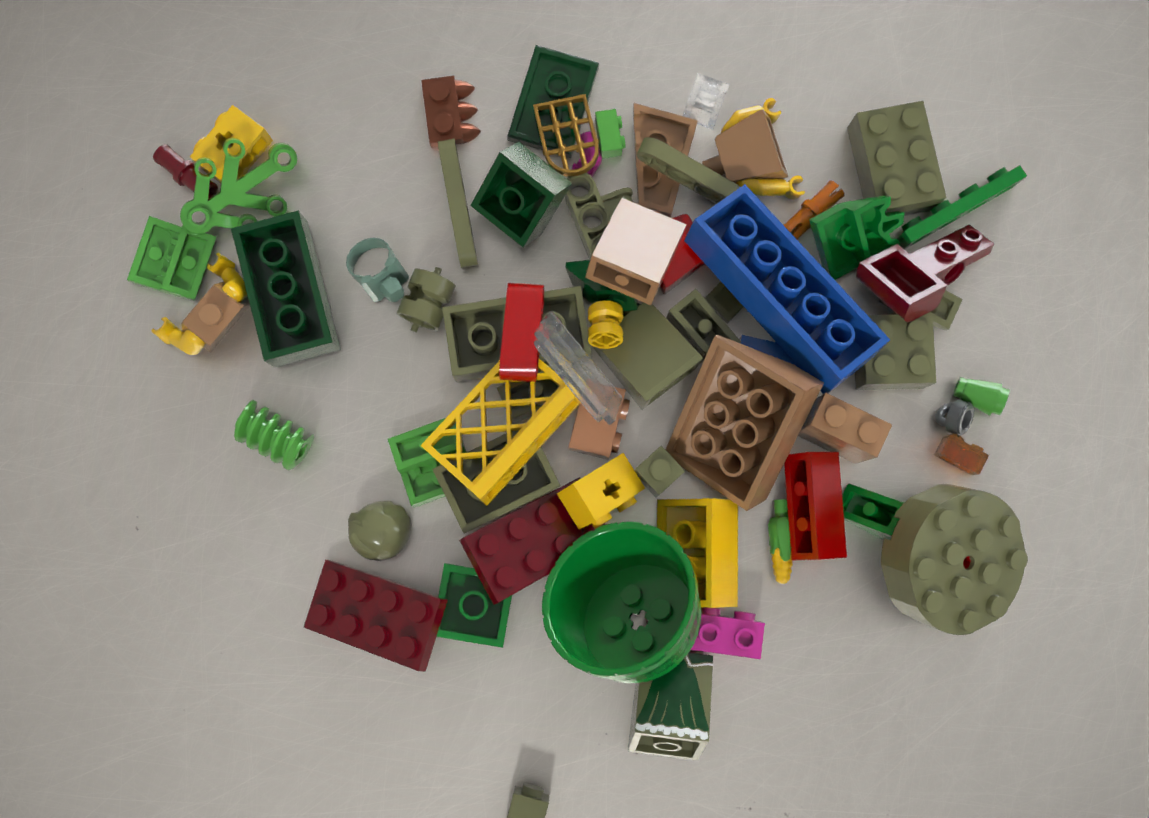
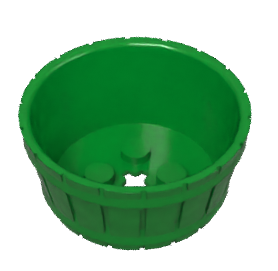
(605, 582)

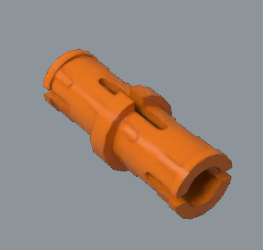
(813, 207)

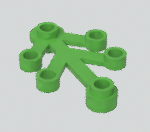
(234, 190)

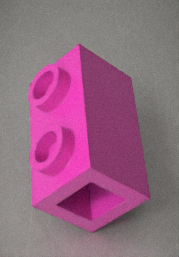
(730, 635)

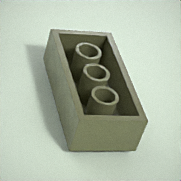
(477, 330)

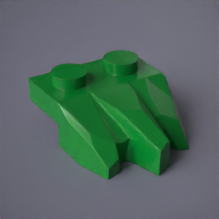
(854, 233)

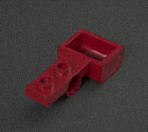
(917, 280)

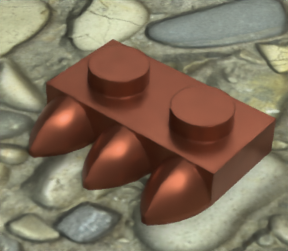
(446, 113)

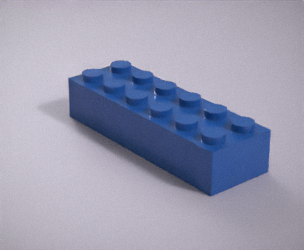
(785, 288)

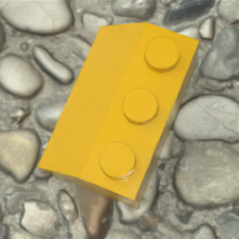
(710, 539)

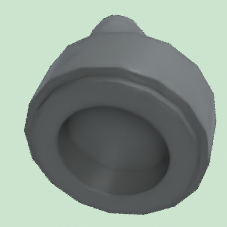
(958, 418)

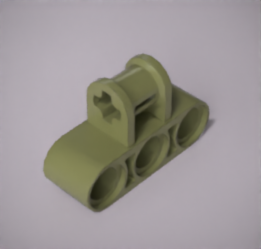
(592, 205)

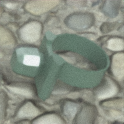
(385, 283)

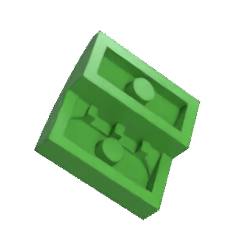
(171, 259)
(417, 464)

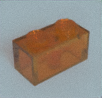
(961, 454)

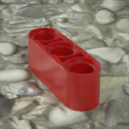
(521, 319)

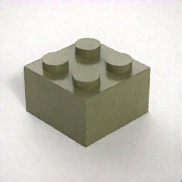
(905, 360)

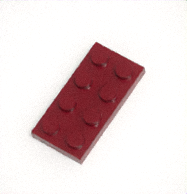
(522, 545)
(376, 615)

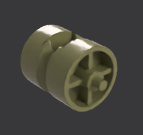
(426, 299)

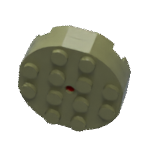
(954, 558)

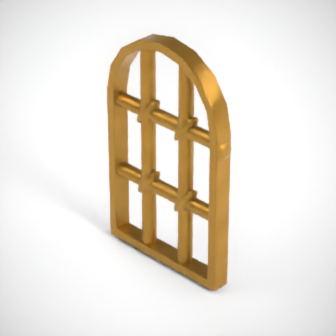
(573, 124)

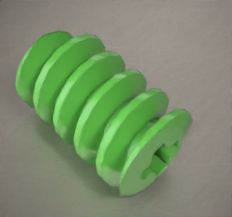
(270, 437)

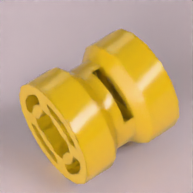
(605, 324)

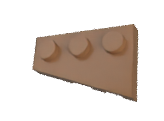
(654, 188)

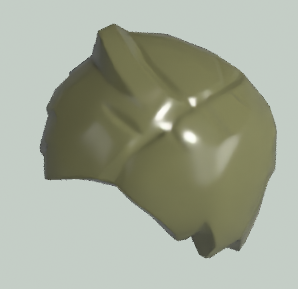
(379, 530)

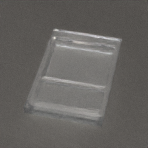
(577, 369)

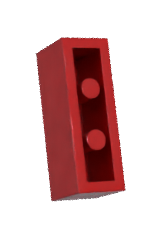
(815, 506)

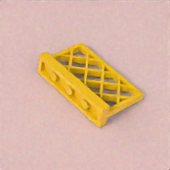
(519, 448)

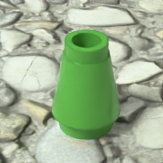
(983, 395)

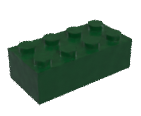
(285, 289)

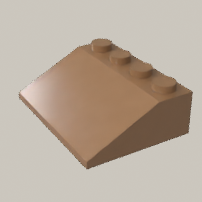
(742, 420)

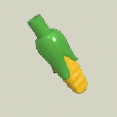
(780, 542)

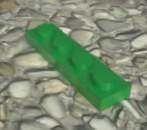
(969, 200)

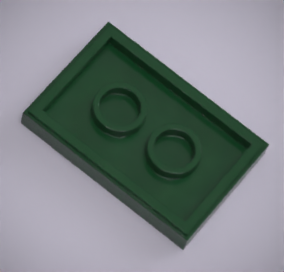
(549, 78)

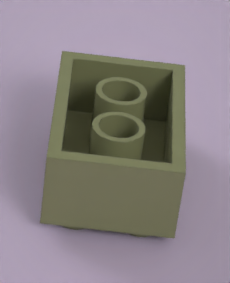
(897, 157)
(528, 484)

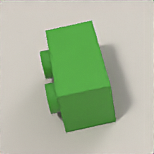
(609, 134)

